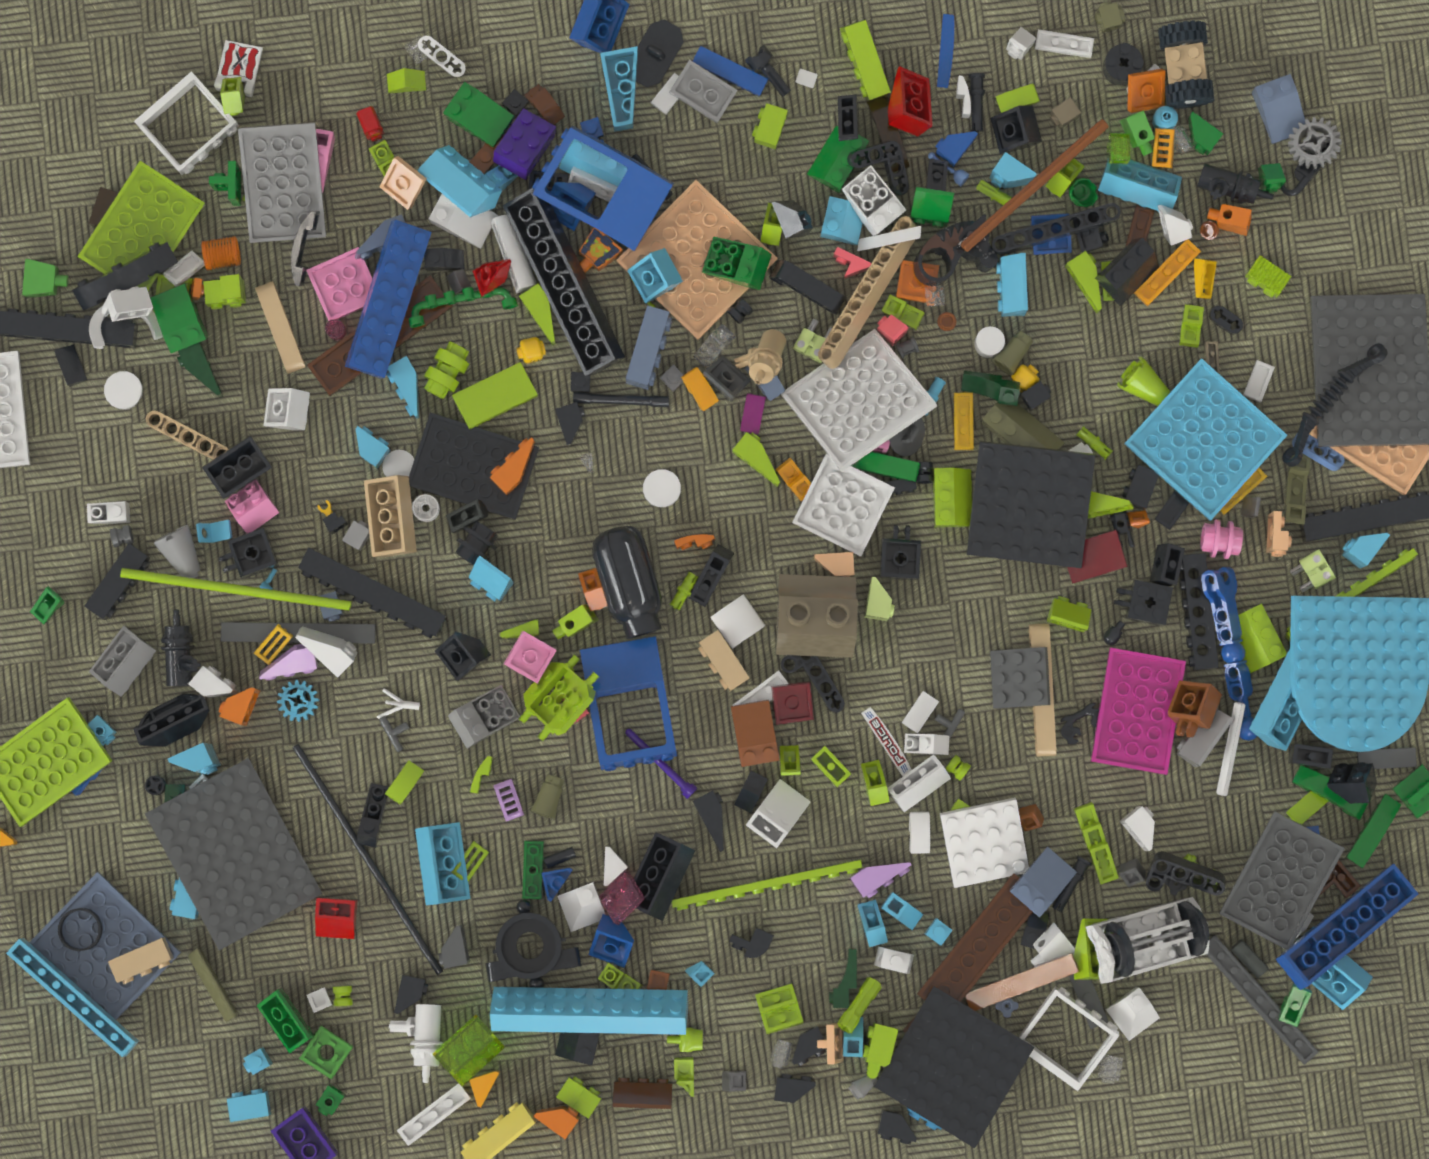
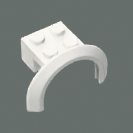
(123, 306)

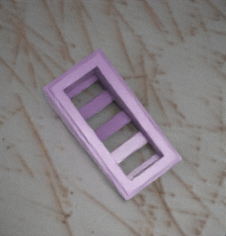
(519, 813)

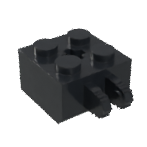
(892, 549)
(240, 551)
(1136, 607)

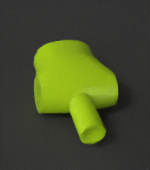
(690, 1042)

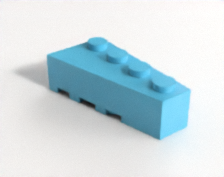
(620, 81)

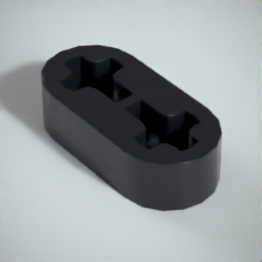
(1223, 324)

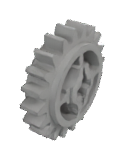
(1308, 146)

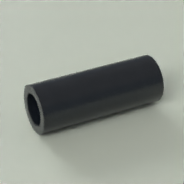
(559, 857)

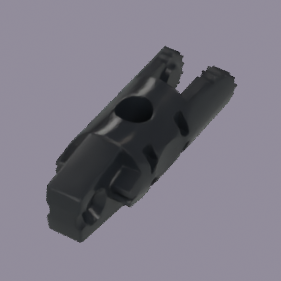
(1122, 517)

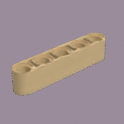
(280, 327)
(182, 431)

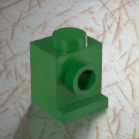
(336, 1097)

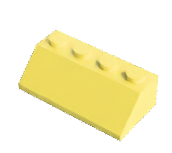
(501, 1134)

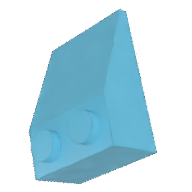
(490, 578)

